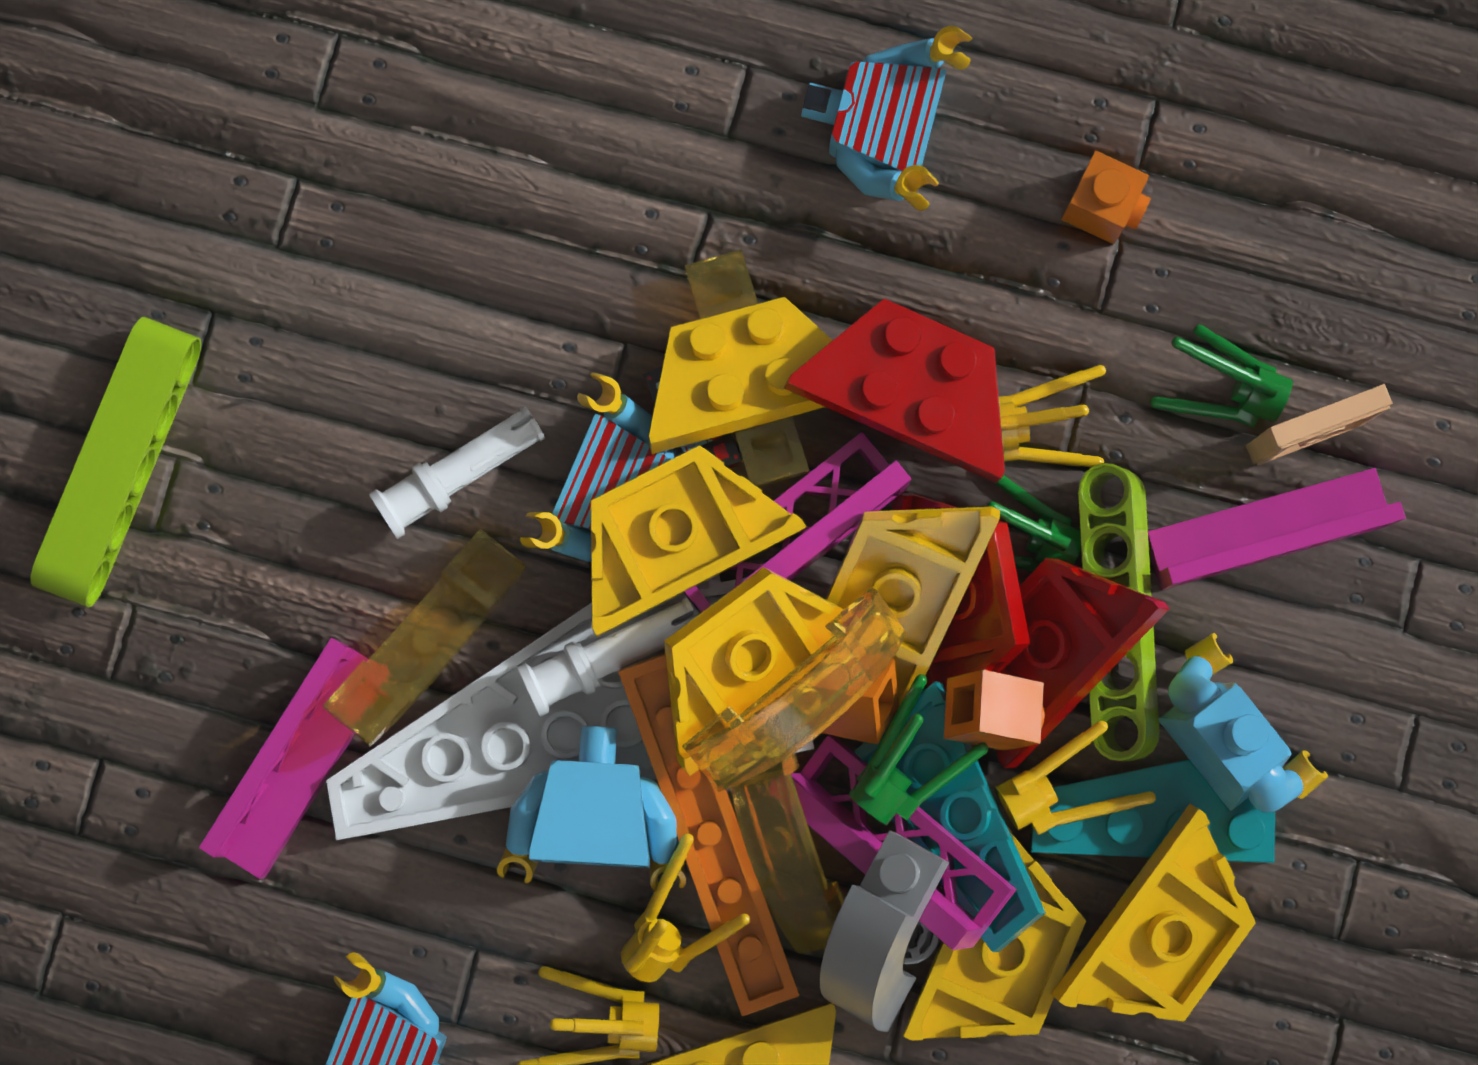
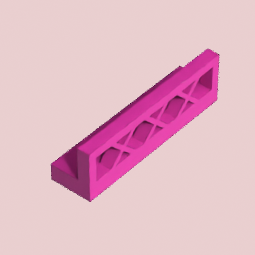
(840, 520)
(1270, 528)
(286, 770)
(860, 845)

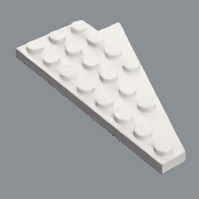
(490, 741)

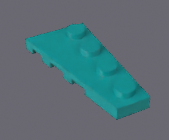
(970, 815)
(1239, 834)

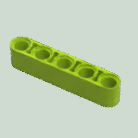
(116, 462)
(1097, 528)

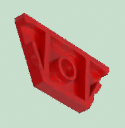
(912, 385)
(990, 619)
(1076, 636)

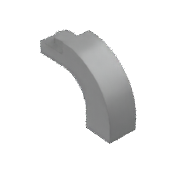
(872, 931)

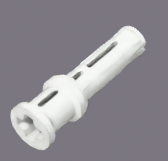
(432, 485)
(581, 667)

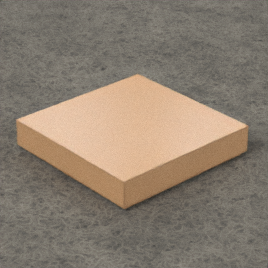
(1319, 425)

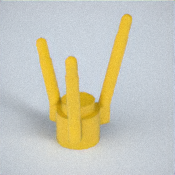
(1016, 420)
(1030, 793)
(657, 941)
(630, 1026)

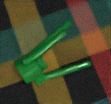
(1256, 387)
(1047, 536)
(882, 786)

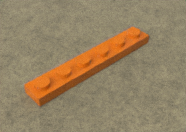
(718, 852)

